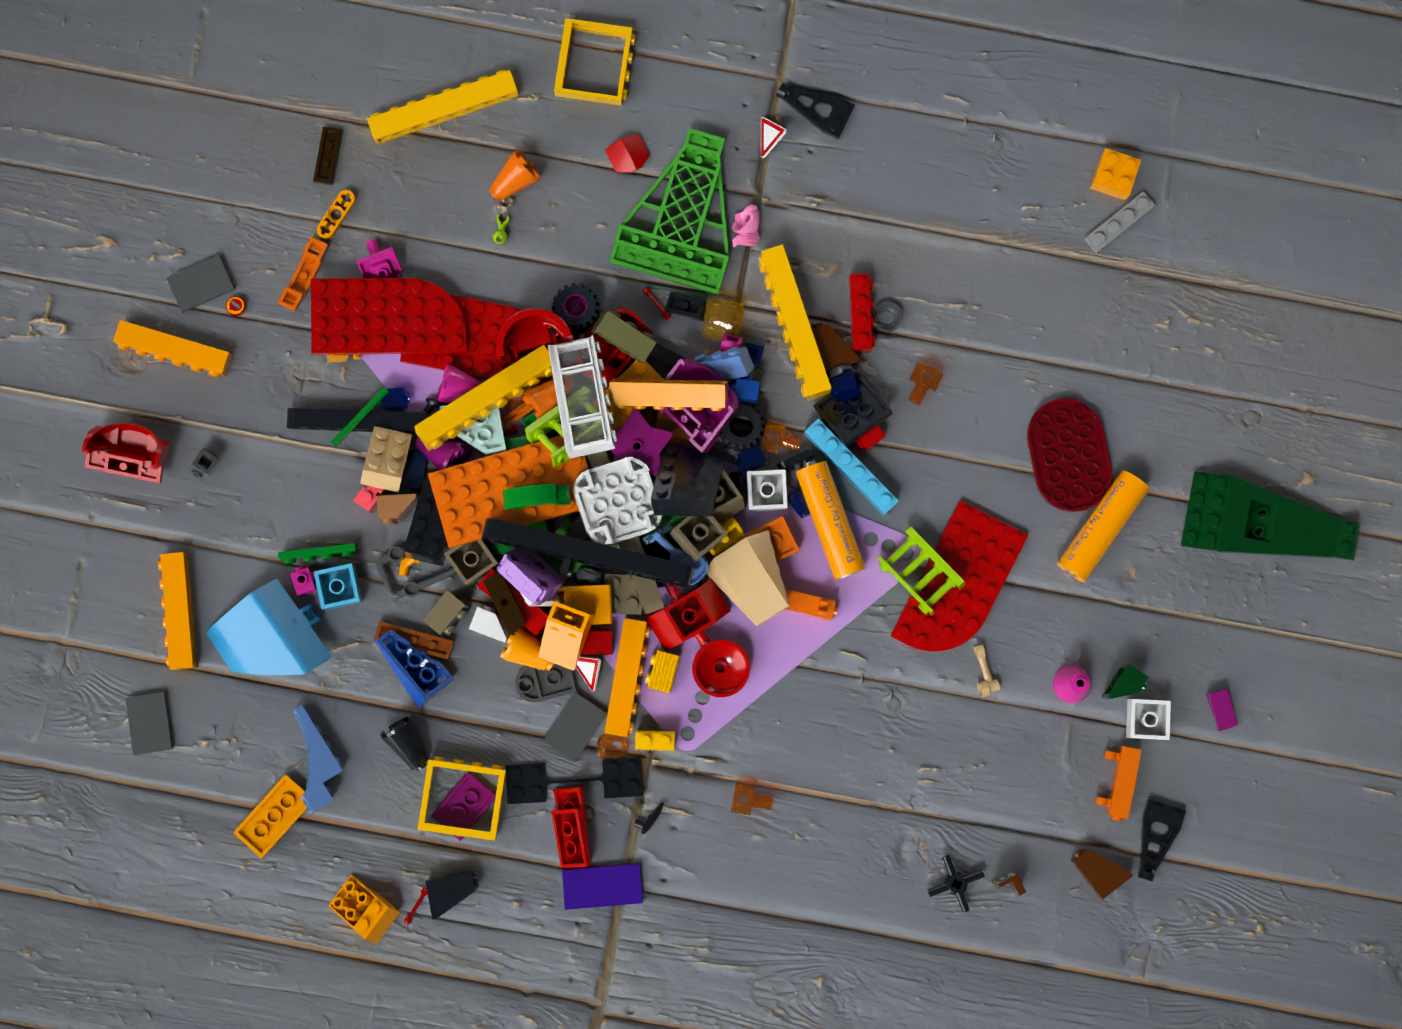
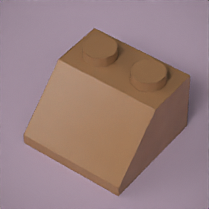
(395, 507)

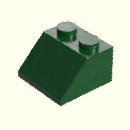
(1126, 682)

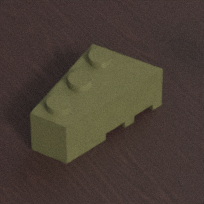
(624, 336)

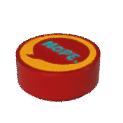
(235, 306)

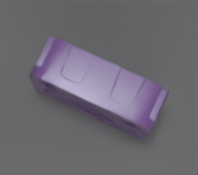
(530, 575)

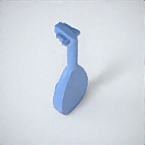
(679, 555)

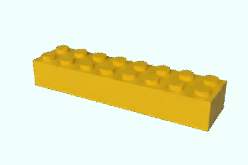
(795, 323)

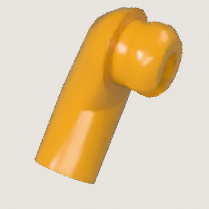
(404, 566)

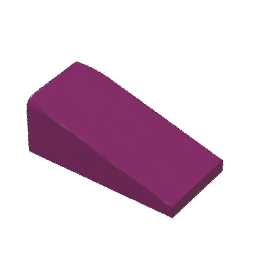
(1222, 709)

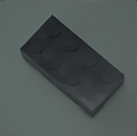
(426, 534)

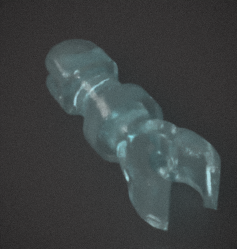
(667, 527)

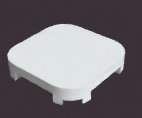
(616, 501)

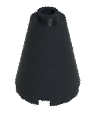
(406, 742)

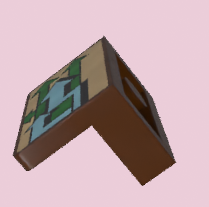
(1014, 881)

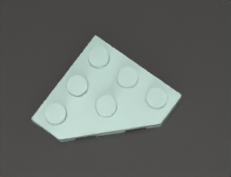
(485, 434)

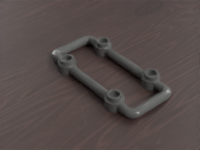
(410, 589)

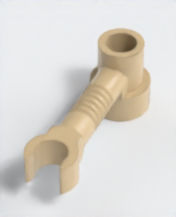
(989, 685)

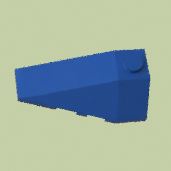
(416, 671)

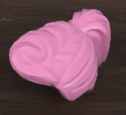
(746, 226)

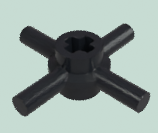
(959, 892)

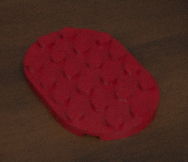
(1069, 455)

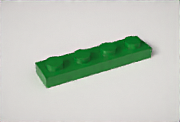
(309, 555)

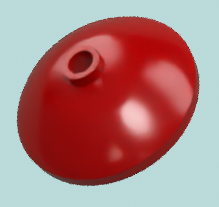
(722, 681)

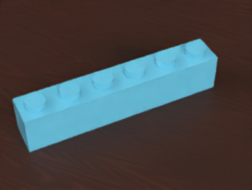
(850, 467)

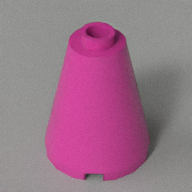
(455, 384)
(1066, 684)

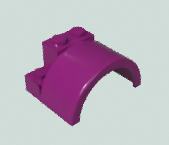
(699, 422)

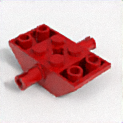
(707, 609)

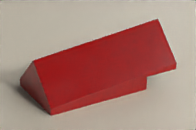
(571, 827)

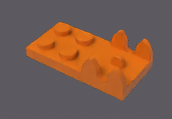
(781, 538)

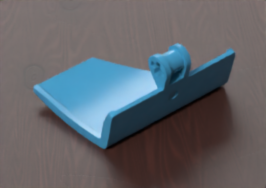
(269, 635)

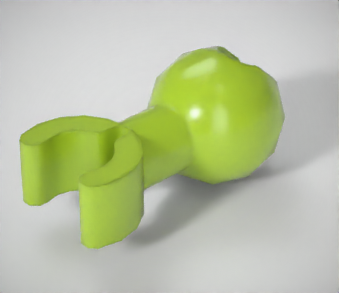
(500, 234)

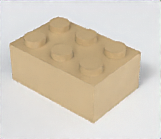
(386, 459)

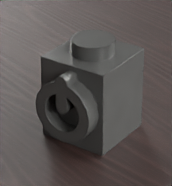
(203, 463)

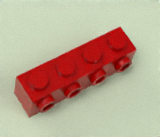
(860, 313)

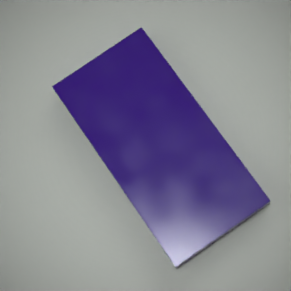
(602, 886)

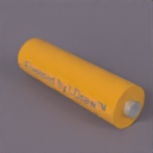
(830, 519)
(1103, 526)

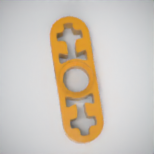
(324, 223)

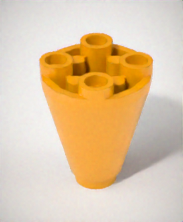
(524, 650)

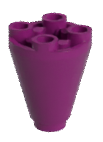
(447, 455)

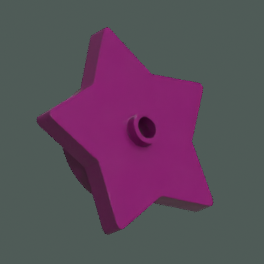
(651, 441)

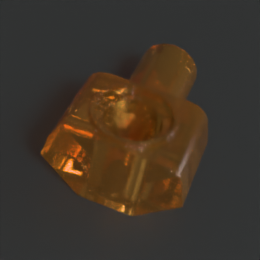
(922, 386)
(784, 440)
(754, 800)

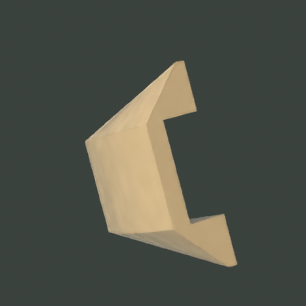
(751, 577)

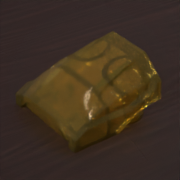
(722, 318)

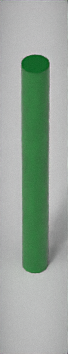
(360, 416)

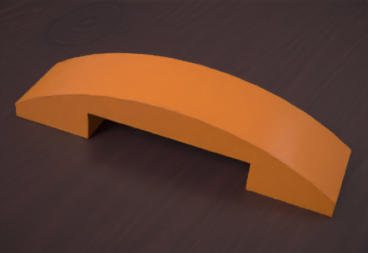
(301, 280)

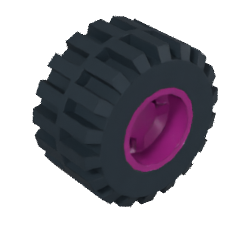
(577, 307)

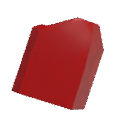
(627, 154)

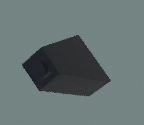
(449, 891)

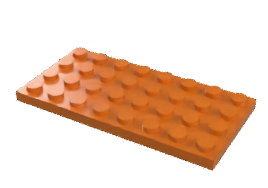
(475, 489)

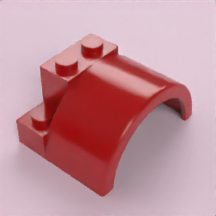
(529, 331)

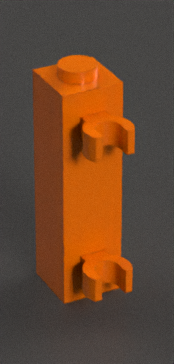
(811, 605)
(1122, 783)

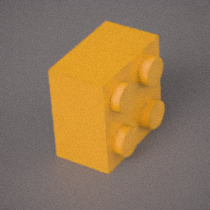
(1115, 174)

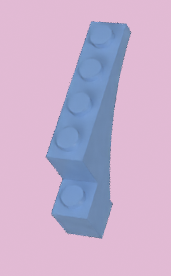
(321, 763)

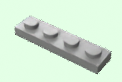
(1119, 222)

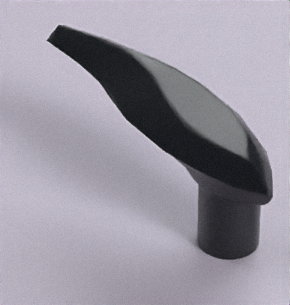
(433, 403)
(646, 826)

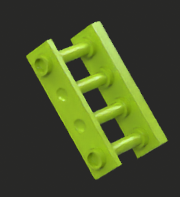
(545, 424)
(926, 552)

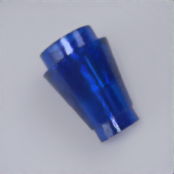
(798, 503)

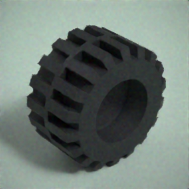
(753, 438)

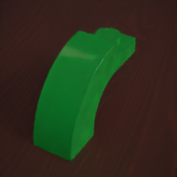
(536, 495)

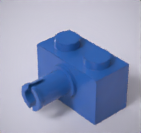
(746, 389)

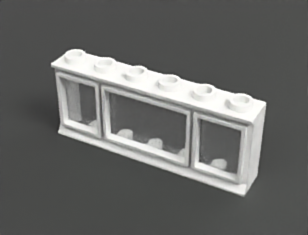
(582, 397)

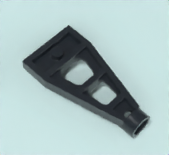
(838, 117)
(1164, 814)

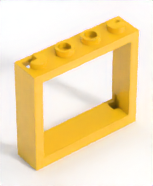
(597, 28)
(459, 765)

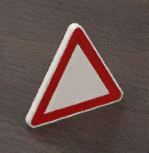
(770, 135)
(589, 670)

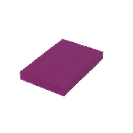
(465, 804)

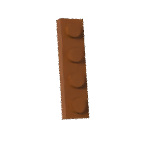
(428, 643)

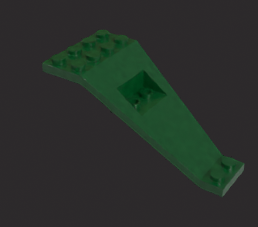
(1226, 518)

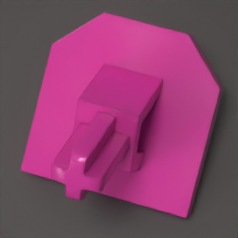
(379, 263)

